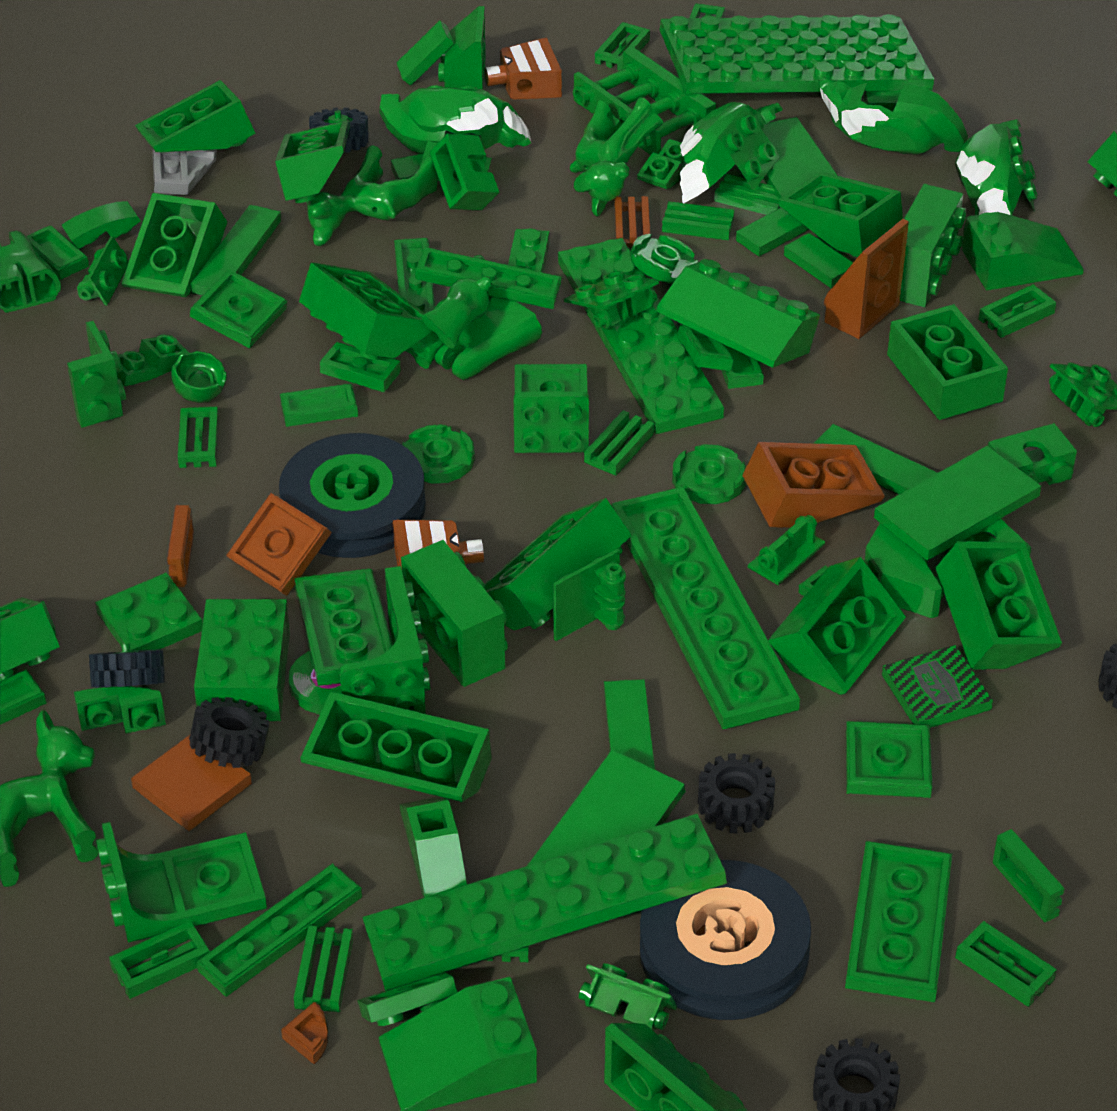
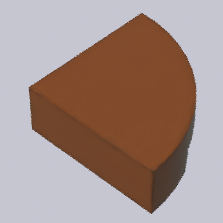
(308, 1033)

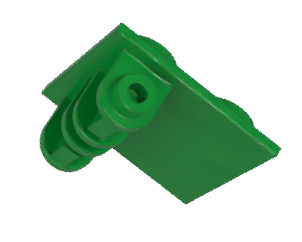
(615, 297)
(1085, 390)
(590, 595)

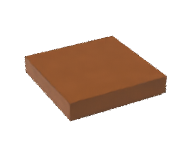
(278, 544)
(188, 785)

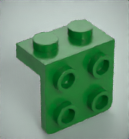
(95, 382)

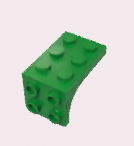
(551, 408)
(398, 674)
(179, 885)

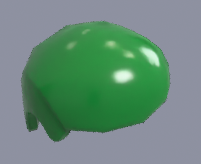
(198, 376)

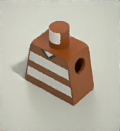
(527, 71)
(417, 534)

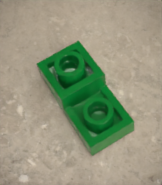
(663, 168)
(114, 218)
(153, 359)
(133, 706)

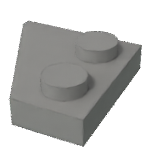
(180, 170)

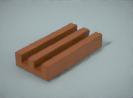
(631, 206)
(181, 545)

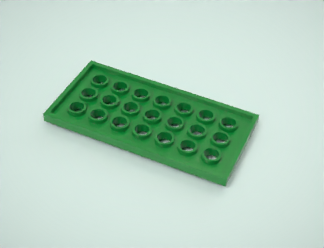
(792, 53)

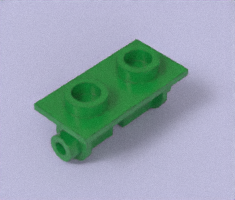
(104, 273)
(788, 551)
(644, 1000)

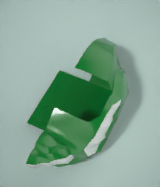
(462, 110)
(915, 125)
(727, 138)
(995, 170)

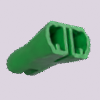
(24, 275)
(496, 334)

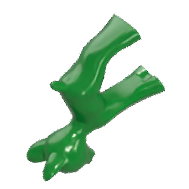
(607, 149)
(368, 197)
(464, 303)
(31, 796)

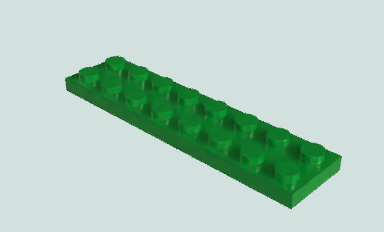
(646, 346)
(706, 609)
(543, 901)

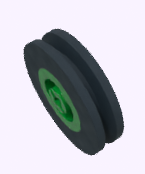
(350, 468)

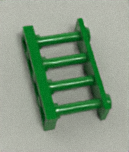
(648, 80)

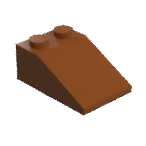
(870, 285)
(809, 480)

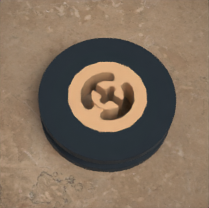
(715, 971)

